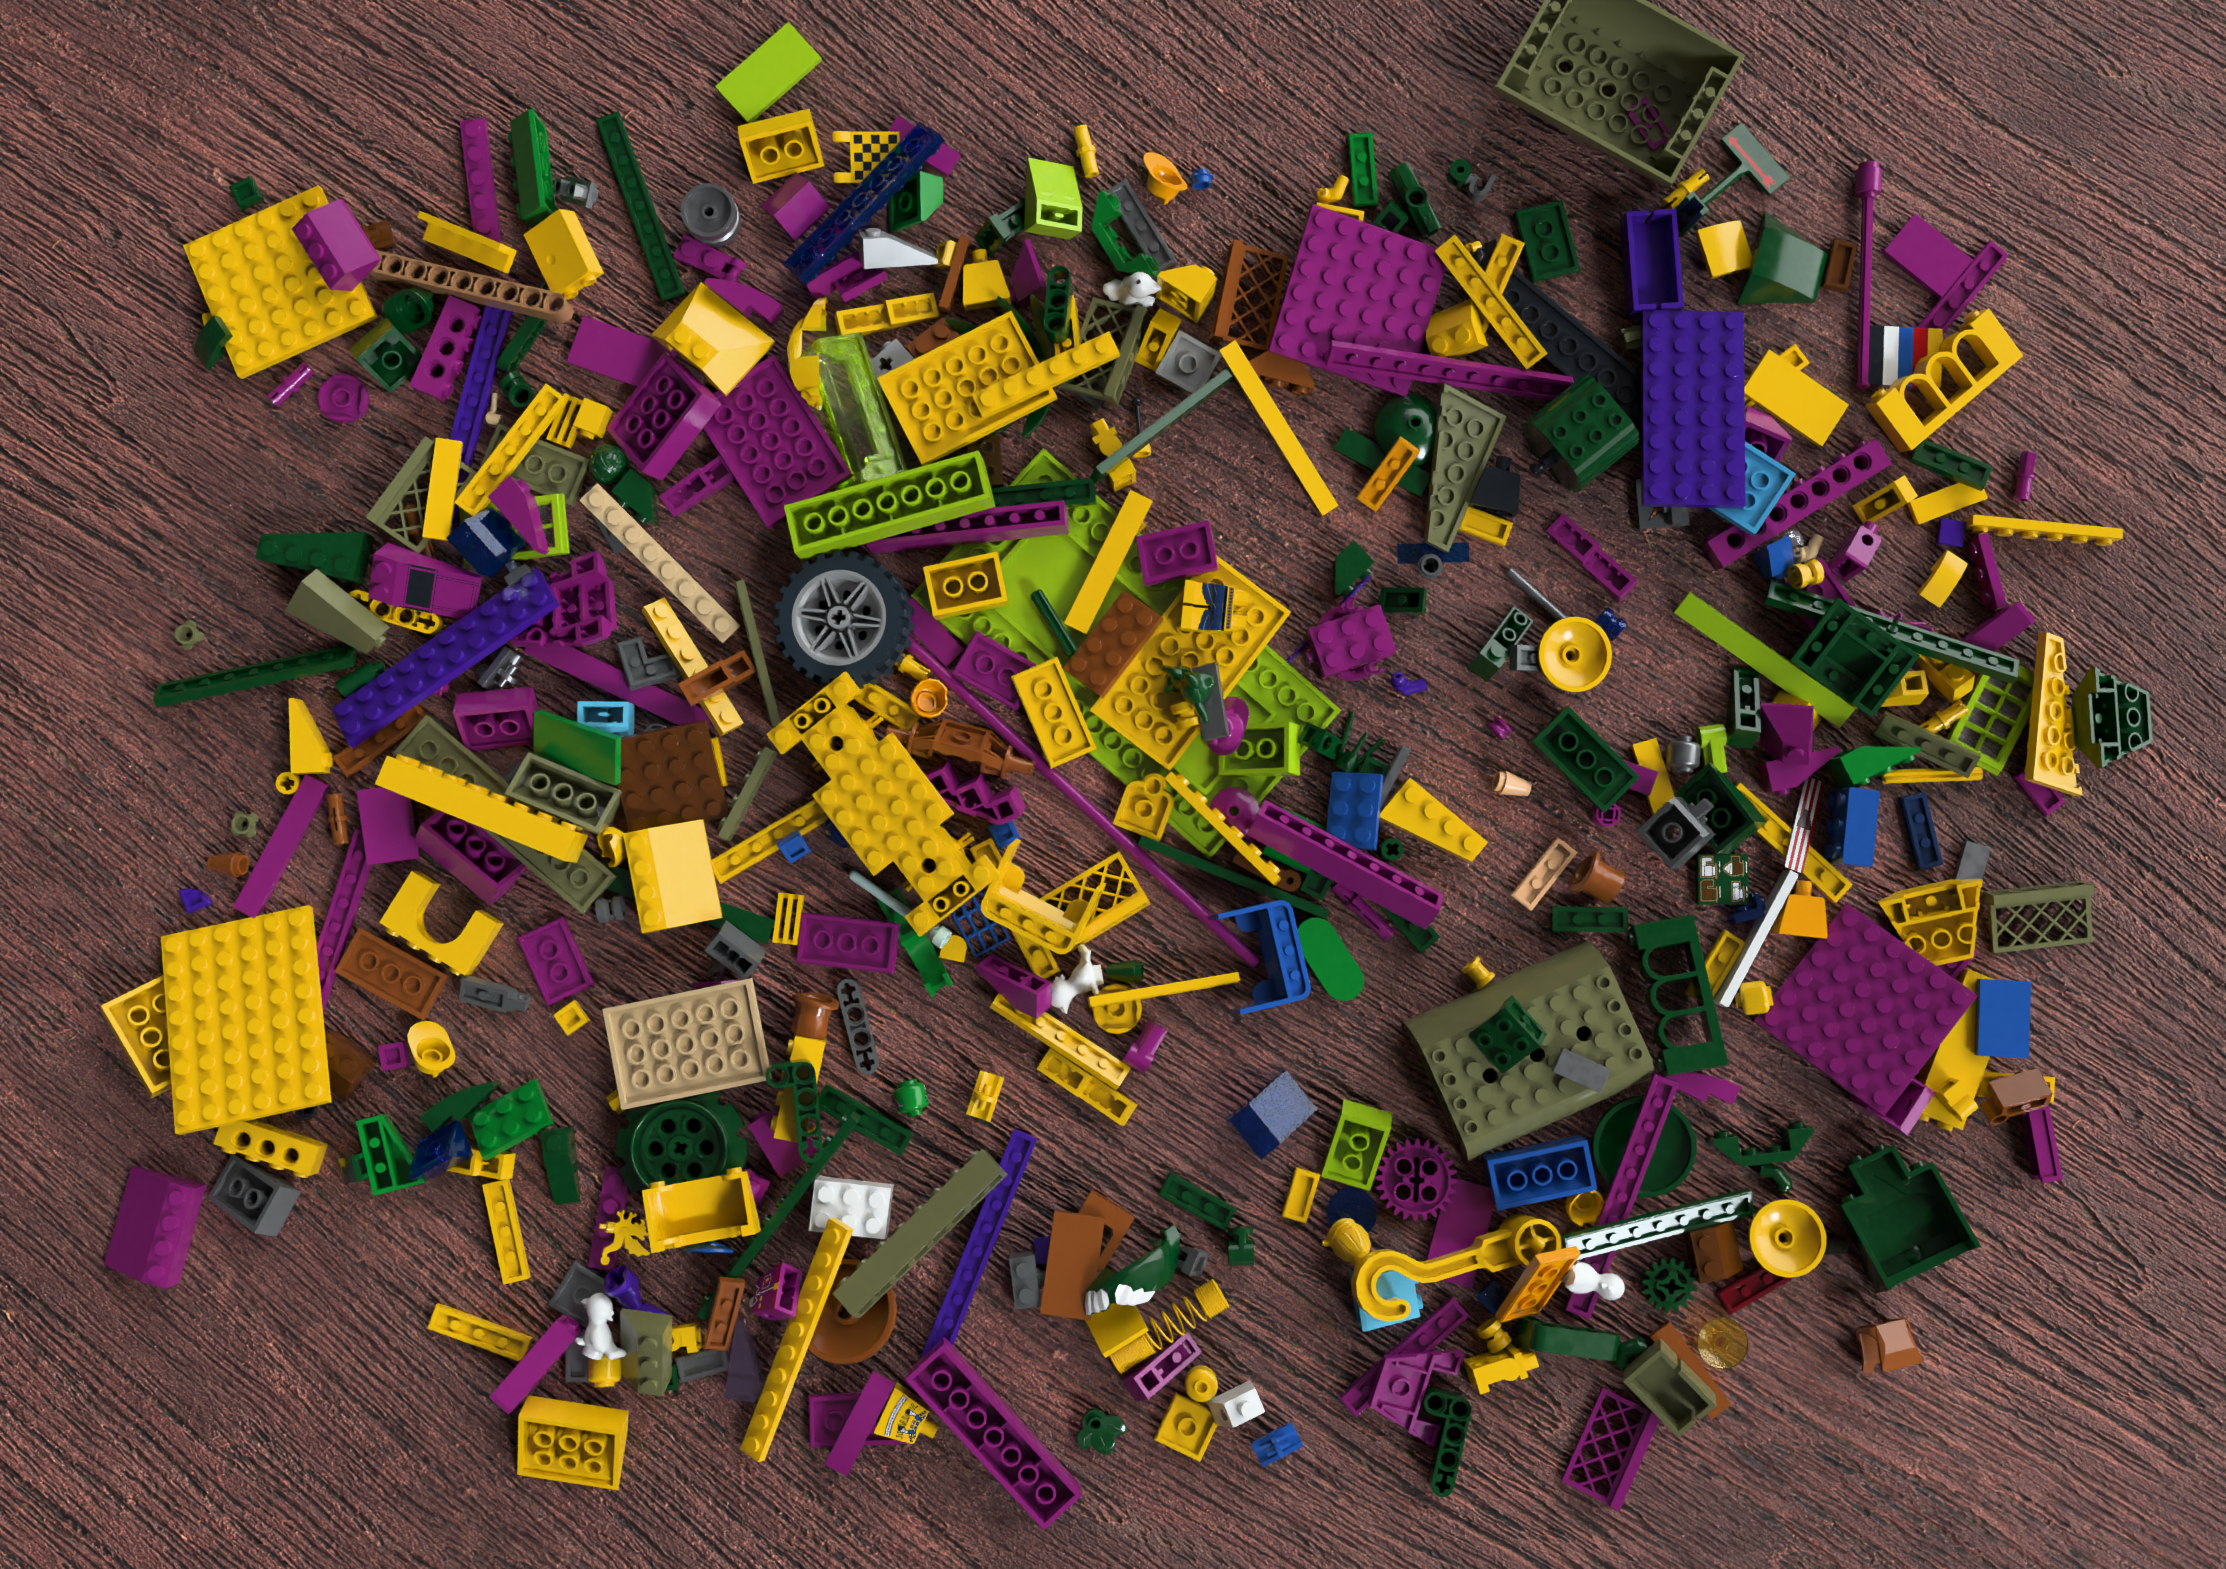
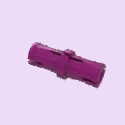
(290, 384)

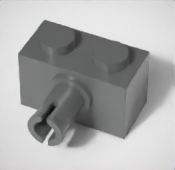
(733, 952)
(1026, 1280)

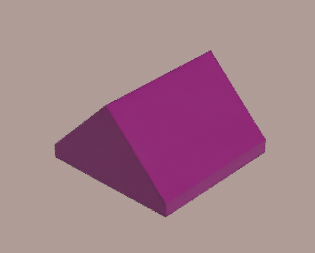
(795, 206)

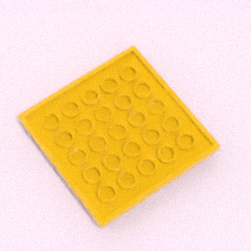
(270, 288)

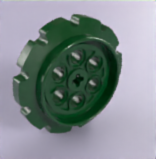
(718, 1124)

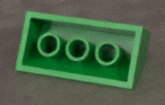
(532, 168)

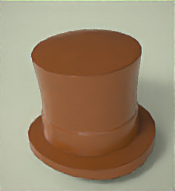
(1596, 878)
(813, 1014)

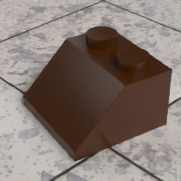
(346, 1064)
(1713, 1252)

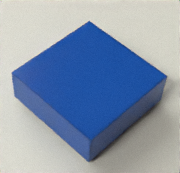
(1003, 834)
(793, 846)

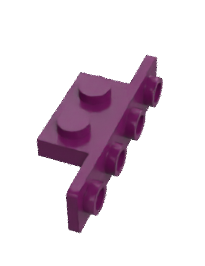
(847, 277)

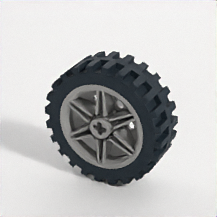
(885, 626)

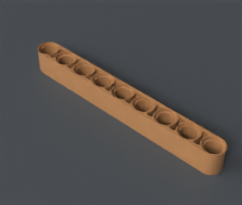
(476, 290)

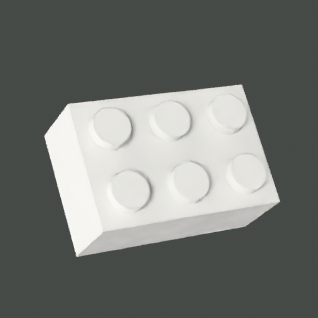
(856, 1203)

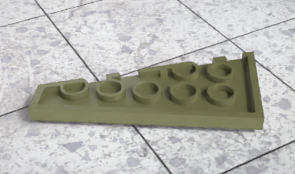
(1461, 450)

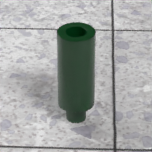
(359, 677)

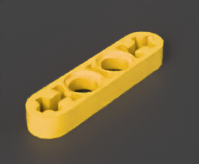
(394, 612)

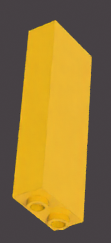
(1955, 1060)

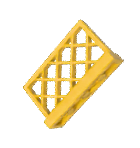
(1117, 912)

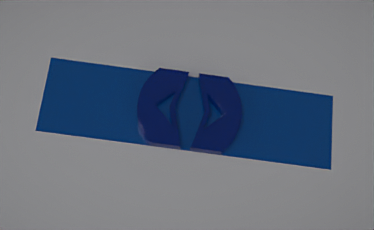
(1413, 552)

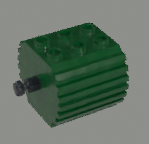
(1579, 434)

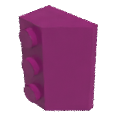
(336, 245)
(496, 718)

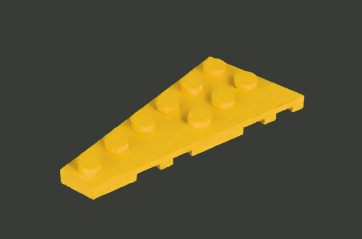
(2051, 722)

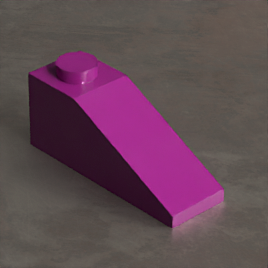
(521, 510)
(1780, 776)
(1018, 986)
(1161, 1367)

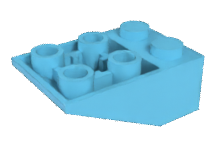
(607, 716)

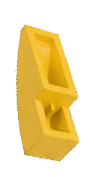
(498, 1167)

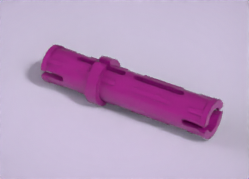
(1364, 911)

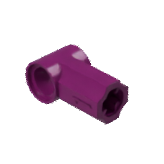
(1142, 1051)

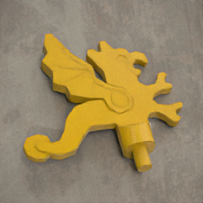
(622, 1232)

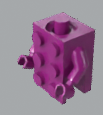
(1350, 643)

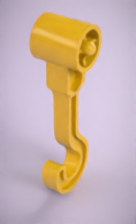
(1513, 1244)

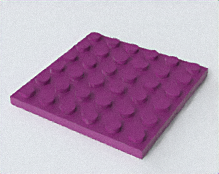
(1357, 289)
(1865, 1009)

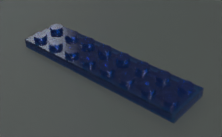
(863, 202)

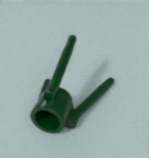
(1348, 760)

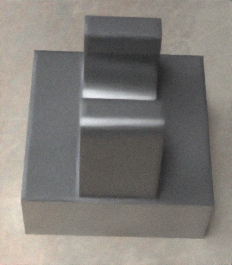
(516, 572)
(1194, 1262)

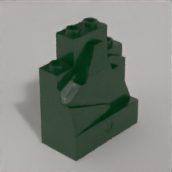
(1901, 1217)

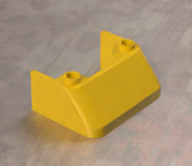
(1031, 916)

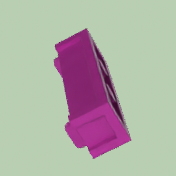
(2041, 1145)

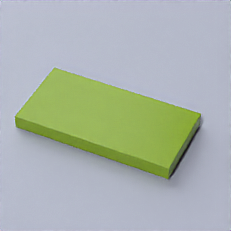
(768, 73)

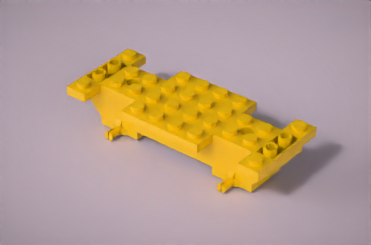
(884, 803)

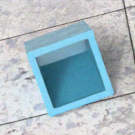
(1390, 1285)

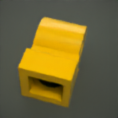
(1956, 1099)
(687, 1335)

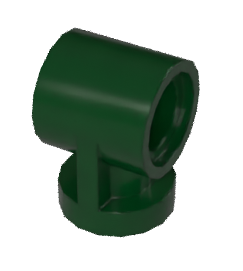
(513, 387)
(1240, 1249)

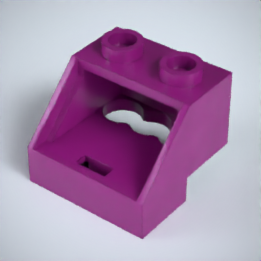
(1896, 1116)

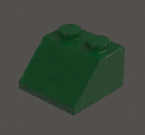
(387, 354)

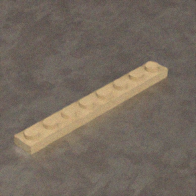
(660, 563)

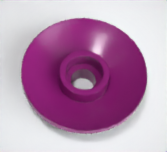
(1240, 799)

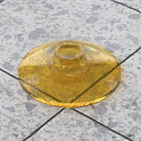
(1733, 1348)

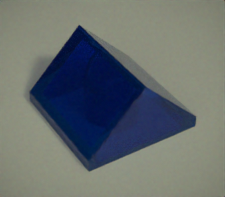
(440, 1152)

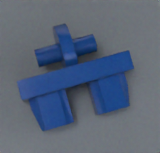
(1277, 1444)

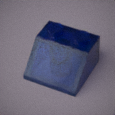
(486, 541)

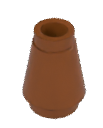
(230, 864)

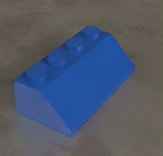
(1539, 1172)

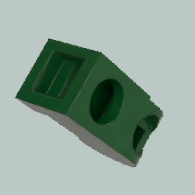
(1320, 740)

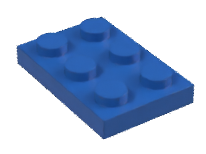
(1355, 808)

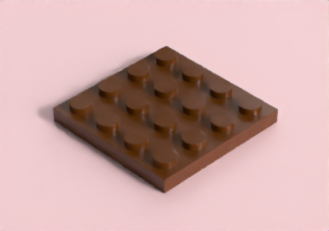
(671, 777)

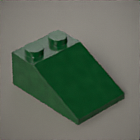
(1733, 814)

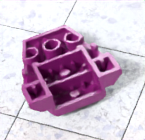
(584, 611)

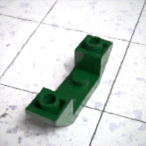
(1793, 1140)

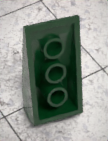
(1583, 759)

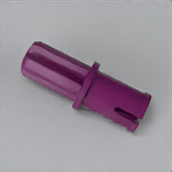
(2024, 476)

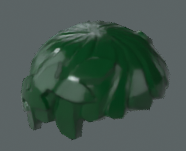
(608, 464)

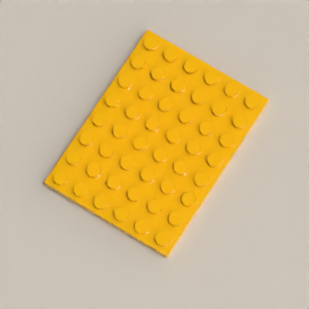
(245, 1020)

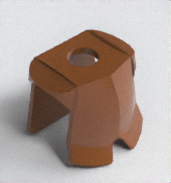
(1887, 1344)

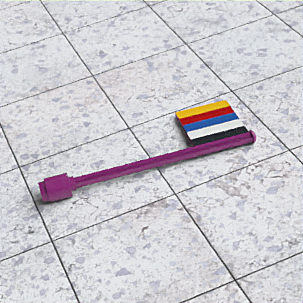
(1885, 351)

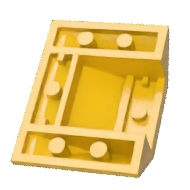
(713, 338)

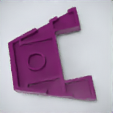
(1402, 1386)

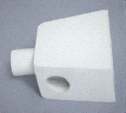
(1238, 1404)

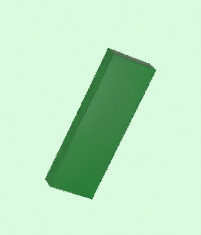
(1362, 170)

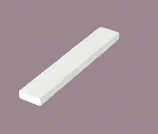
(1756, 938)

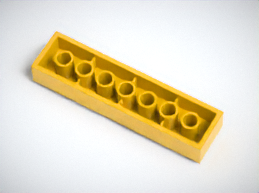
(477, 807)

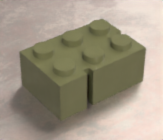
(1669, 1387)

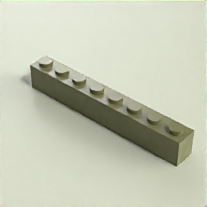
(919, 1233)

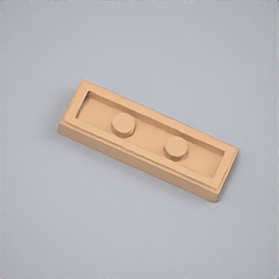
(1543, 874)

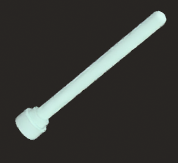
(938, 934)

